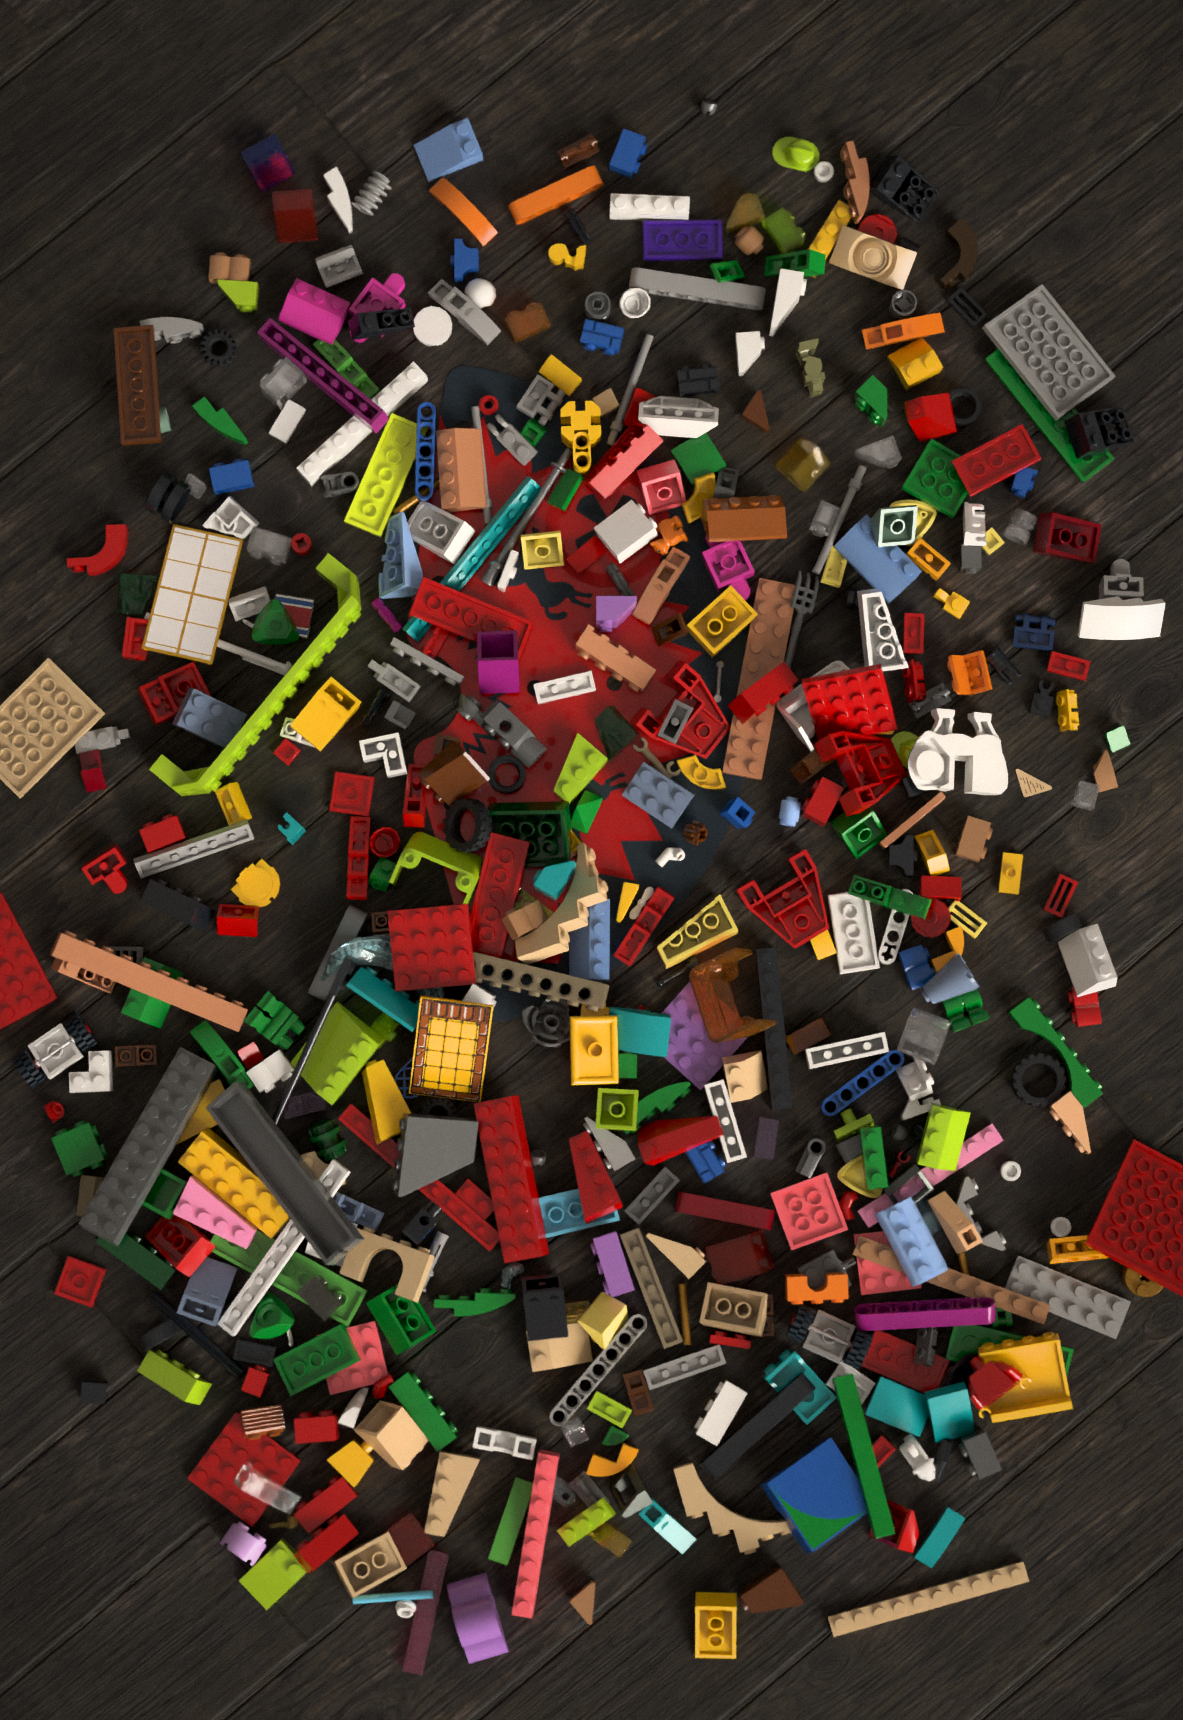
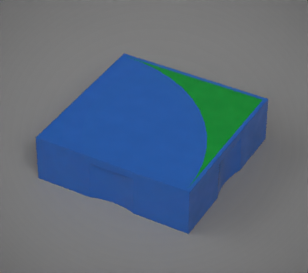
(817, 1495)

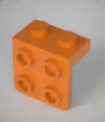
(969, 673)

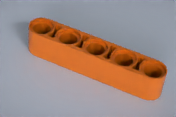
(555, 195)

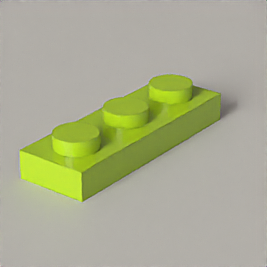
(586, 1521)

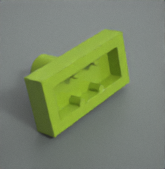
(851, 1125)

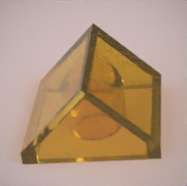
(803, 464)

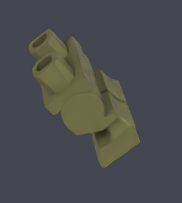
(811, 374)

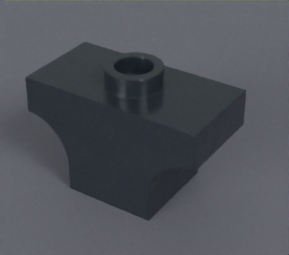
(903, 856)

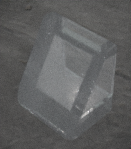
(198, 486)
(574, 1432)

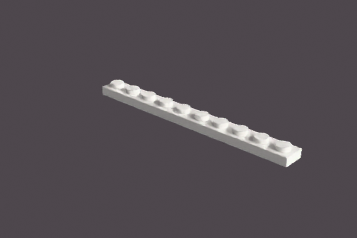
(275, 1260)

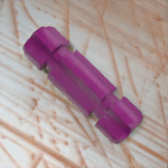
(386, 615)

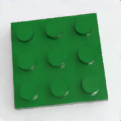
(936, 479)

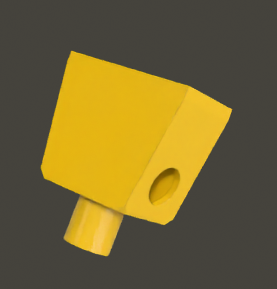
(352, 1461)

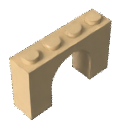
(415, 1262)

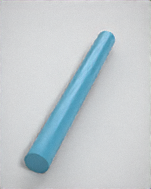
(372, 1598)

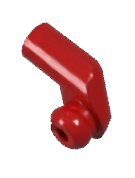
(381, 1385)

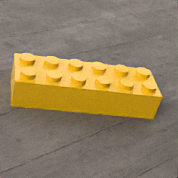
(234, 1181)

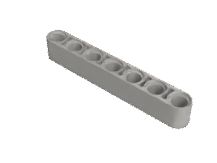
(698, 288)
(595, 1379)

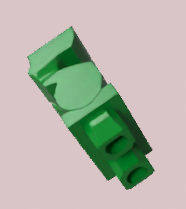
(955, 1007)
(281, 1022)

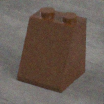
(452, 774)
(770, 1592)

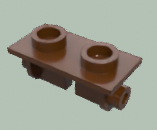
(578, 151)

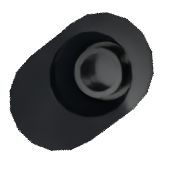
(960, 1371)

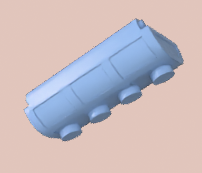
(911, 1241)

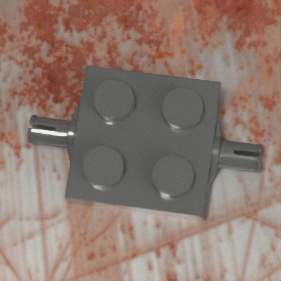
(824, 1264)

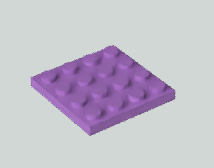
(689, 1044)

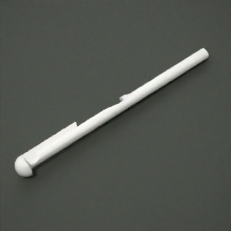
(251, 656)

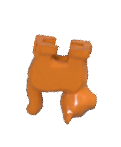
(670, 534)

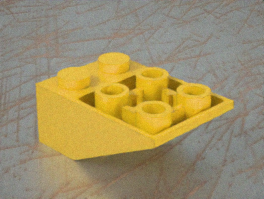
(325, 714)

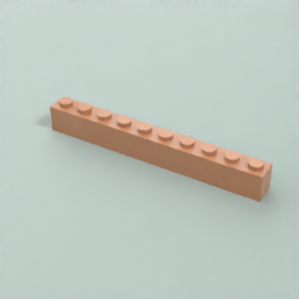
(148, 981)

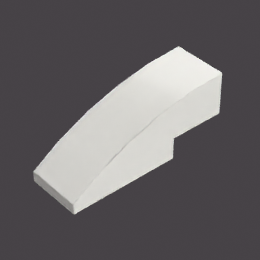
(339, 197)

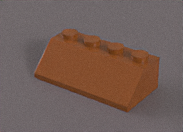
(744, 518)

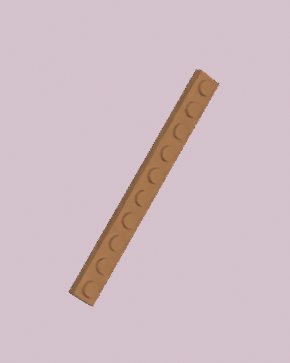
(959, 1282)

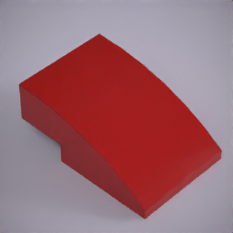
(167, 692)

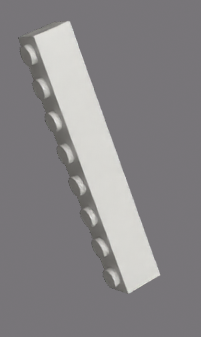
(354, 431)

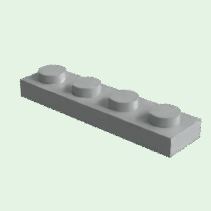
(433, 666)
(684, 1366)

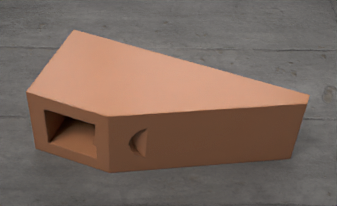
(83, 975)

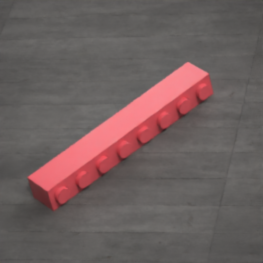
(535, 1533)

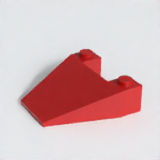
(705, 724)
(867, 765)
(794, 908)

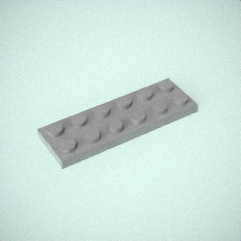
(1069, 1297)

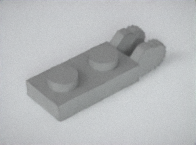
(513, 441)

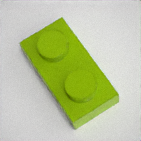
(609, 1409)

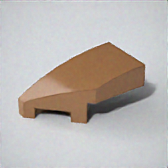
(1104, 773)

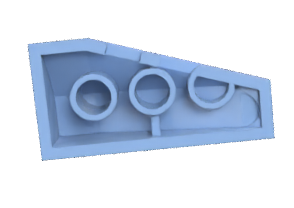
(401, 564)

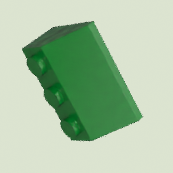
(145, 1007)
(400, 1320)

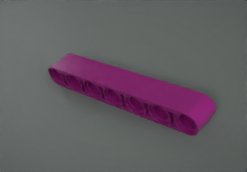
(925, 1313)

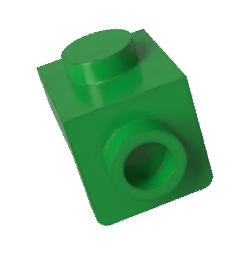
(382, 874)

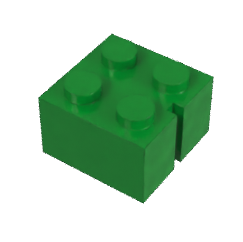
(165, 1194)

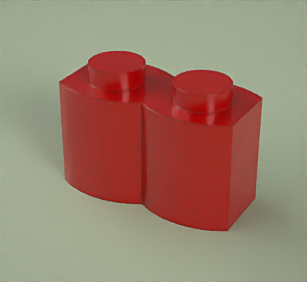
(1085, 1009)

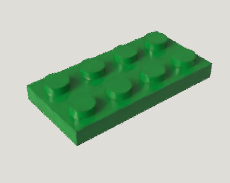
(317, 1359)

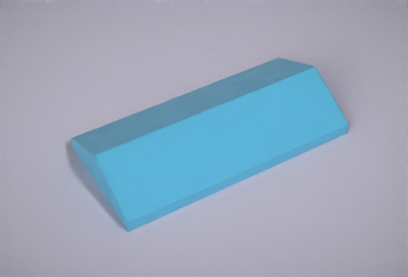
(564, 1214)

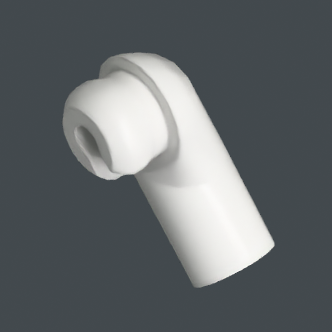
(670, 854)

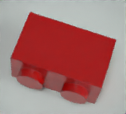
(163, 833)

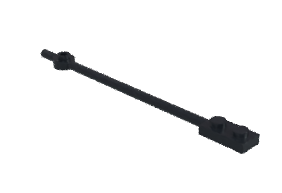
(338, 986)

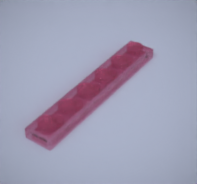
(425, 1613)

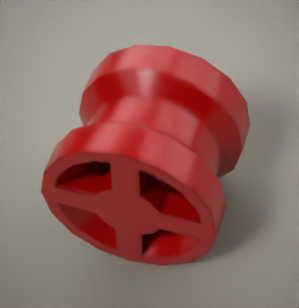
(302, 547)

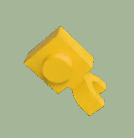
(954, 603)

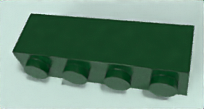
(141, 1259)

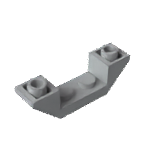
(967, 1191)

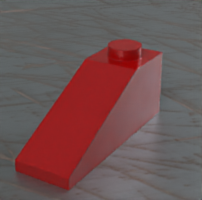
(415, 798)

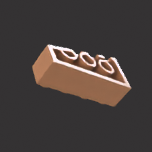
(614, 659)

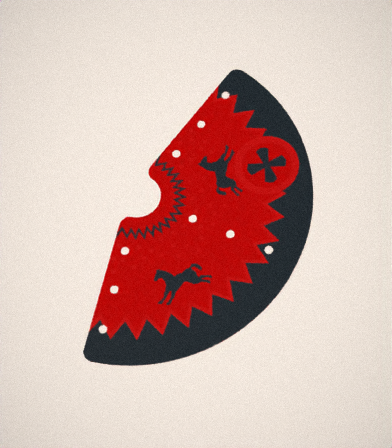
(561, 608)

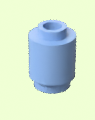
(789, 811)

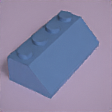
(881, 567)
(591, 945)

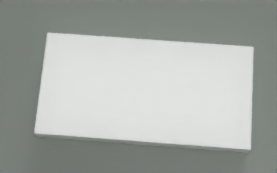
(853, 933)

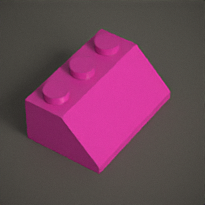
(314, 311)

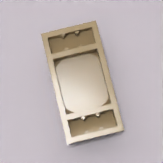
(872, 257)

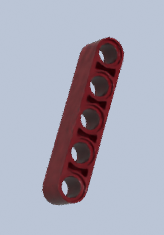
(724, 1210)

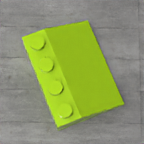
(338, 1053)

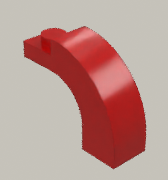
(108, 557)

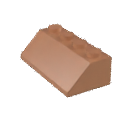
(461, 469)

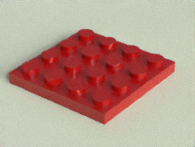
(850, 702)
(431, 947)
(224, 1461)

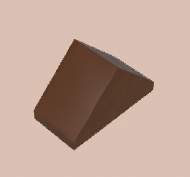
(756, 414)
(670, 629)

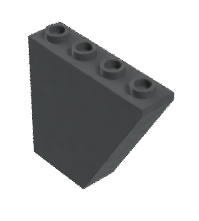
(431, 1149)

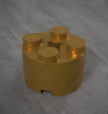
(1138, 1287)

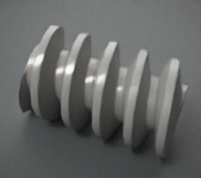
(371, 193)

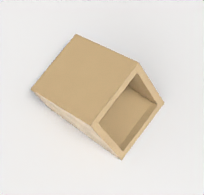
(392, 1434)

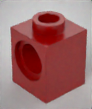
(256, 1380)

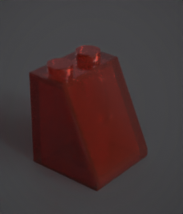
(295, 215)
(739, 1257)

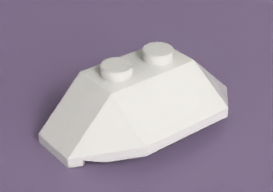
(678, 416)

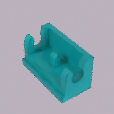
(293, 831)

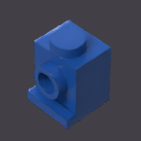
(1022, 482)
(744, 813)

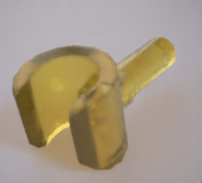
(291, 1523)

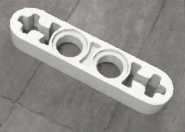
(892, 926)

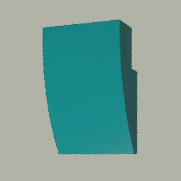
(642, 1031)
(898, 1406)
(950, 1412)

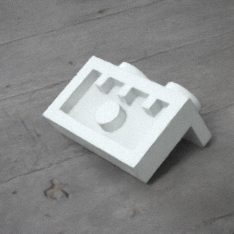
(915, 1080)

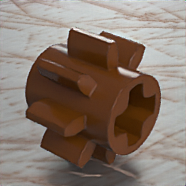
(695, 832)

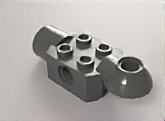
(518, 738)

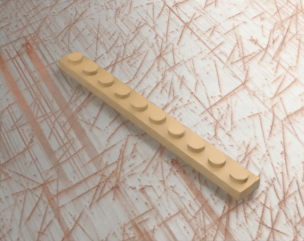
(928, 1598)

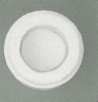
(823, 171)
(1010, 1170)
(1060, 1226)

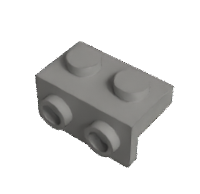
(338, 266)

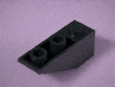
(380, 323)

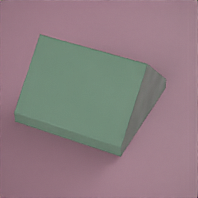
(894, 525)

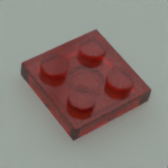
(410, 1538)

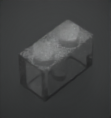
(824, 519)
(269, 545)

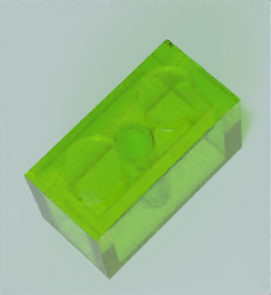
(784, 231)

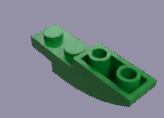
(889, 897)
(220, 1054)
(662, 1099)
(484, 1302)

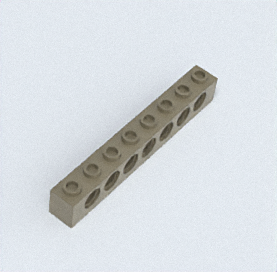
(597, 990)

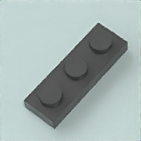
(652, 1195)

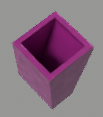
(498, 662)

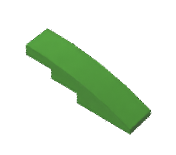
(347, 367)
(511, 1521)

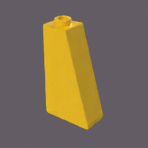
(384, 1100)

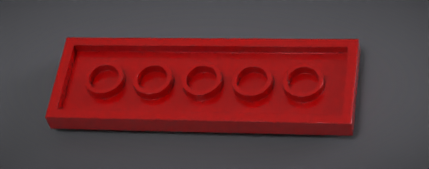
(464, 613)
(497, 892)

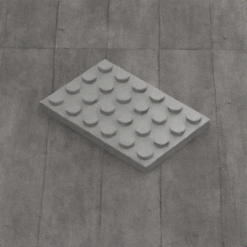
(1048, 352)

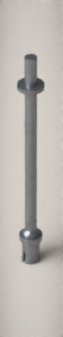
(496, 566)

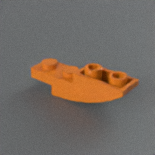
(903, 330)

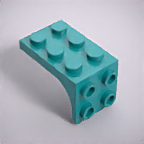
(786, 1370)

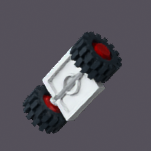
(55, 1051)

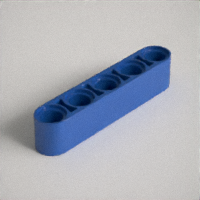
(427, 442)
(871, 1079)

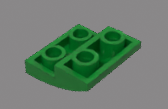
(698, 457)

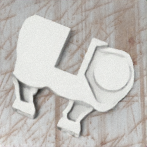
(936, 751)

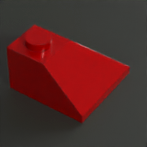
(931, 416)
(905, 1528)

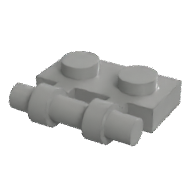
(535, 396)

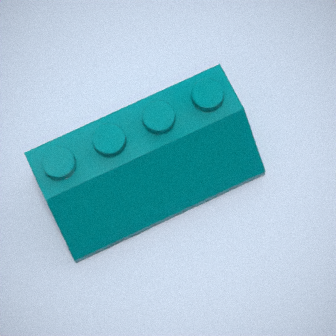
(554, 879)
(385, 997)

